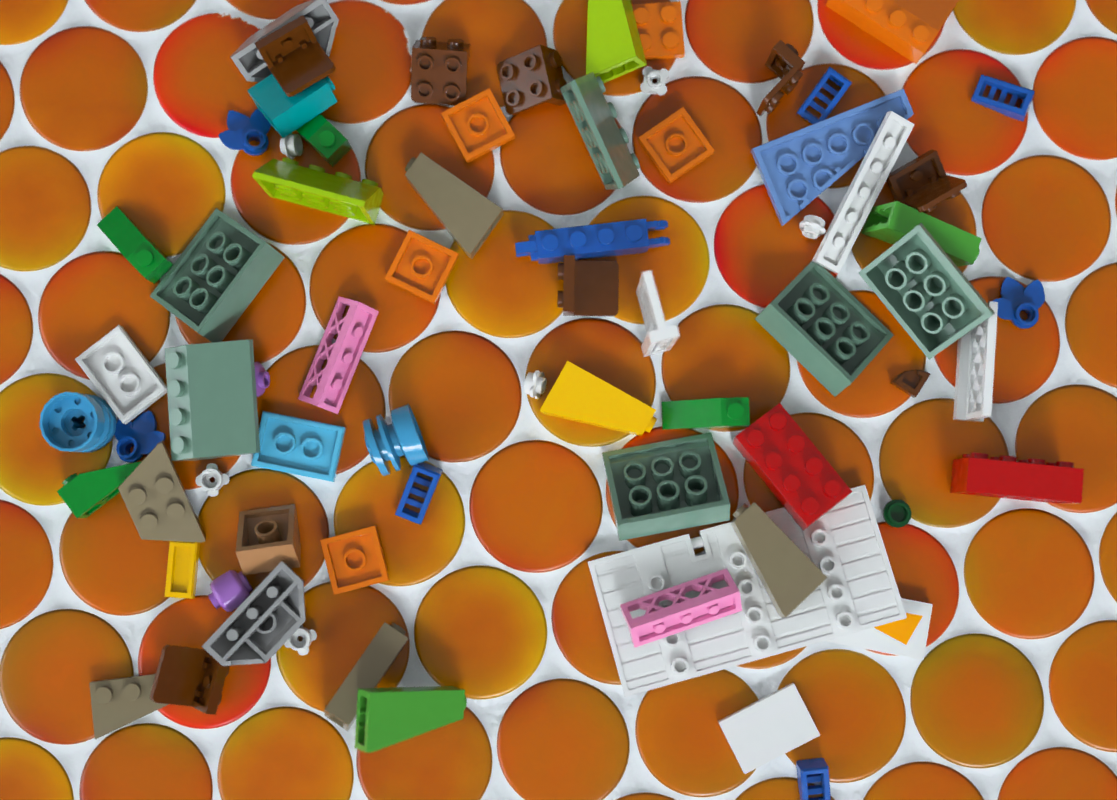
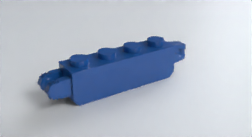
(592, 241)

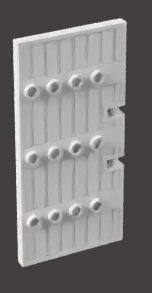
(852, 598)

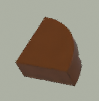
(911, 381)

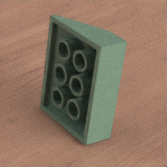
(600, 132)
(217, 276)
(926, 291)
(824, 328)
(212, 400)
(666, 486)

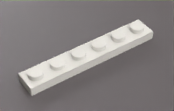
(863, 192)

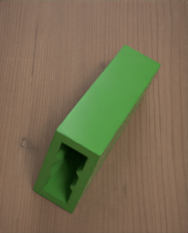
(894, 220)
(402, 713)

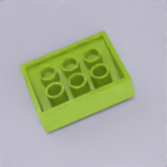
(320, 190)

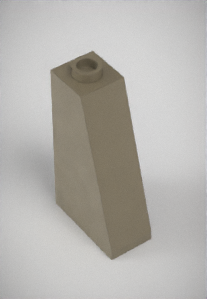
(458, 207)
(776, 559)
(366, 673)

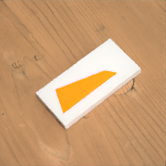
(900, 638)

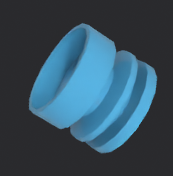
(63, 424)
(395, 440)

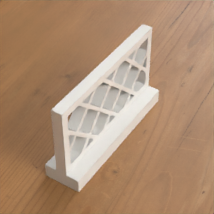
(659, 336)
(976, 371)

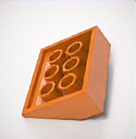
(899, 24)

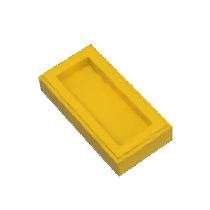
(182, 569)

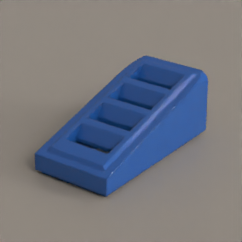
(836, 78)
(1006, 88)
(426, 469)
(813, 771)

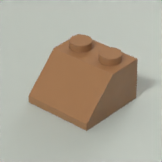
(268, 538)

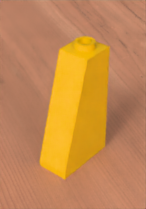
(592, 401)

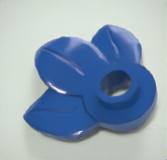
(244, 130)
(1017, 298)
(140, 434)

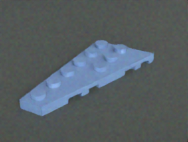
(814, 157)

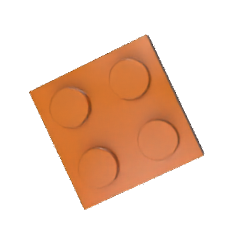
(660, 29)
(478, 125)
(676, 145)
(422, 267)
(355, 560)

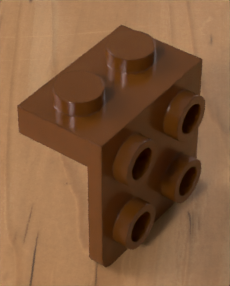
(295, 56)
(787, 66)
(439, 71)
(531, 79)
(924, 183)
(588, 287)
(189, 679)

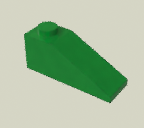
(325, 139)
(135, 245)
(706, 413)
(93, 489)

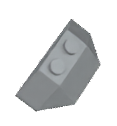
(320, 19)
(261, 621)

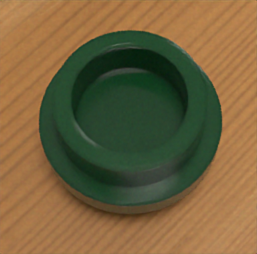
(897, 513)

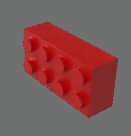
(791, 466)
(1017, 480)

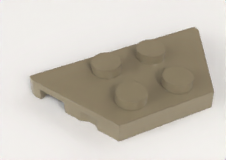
(160, 501)

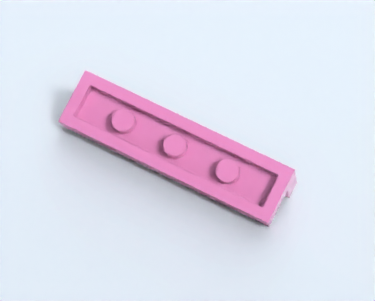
(341, 356)
(684, 611)

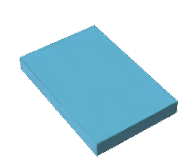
(299, 446)

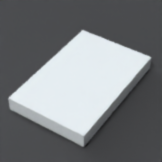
(122, 374)
(768, 728)

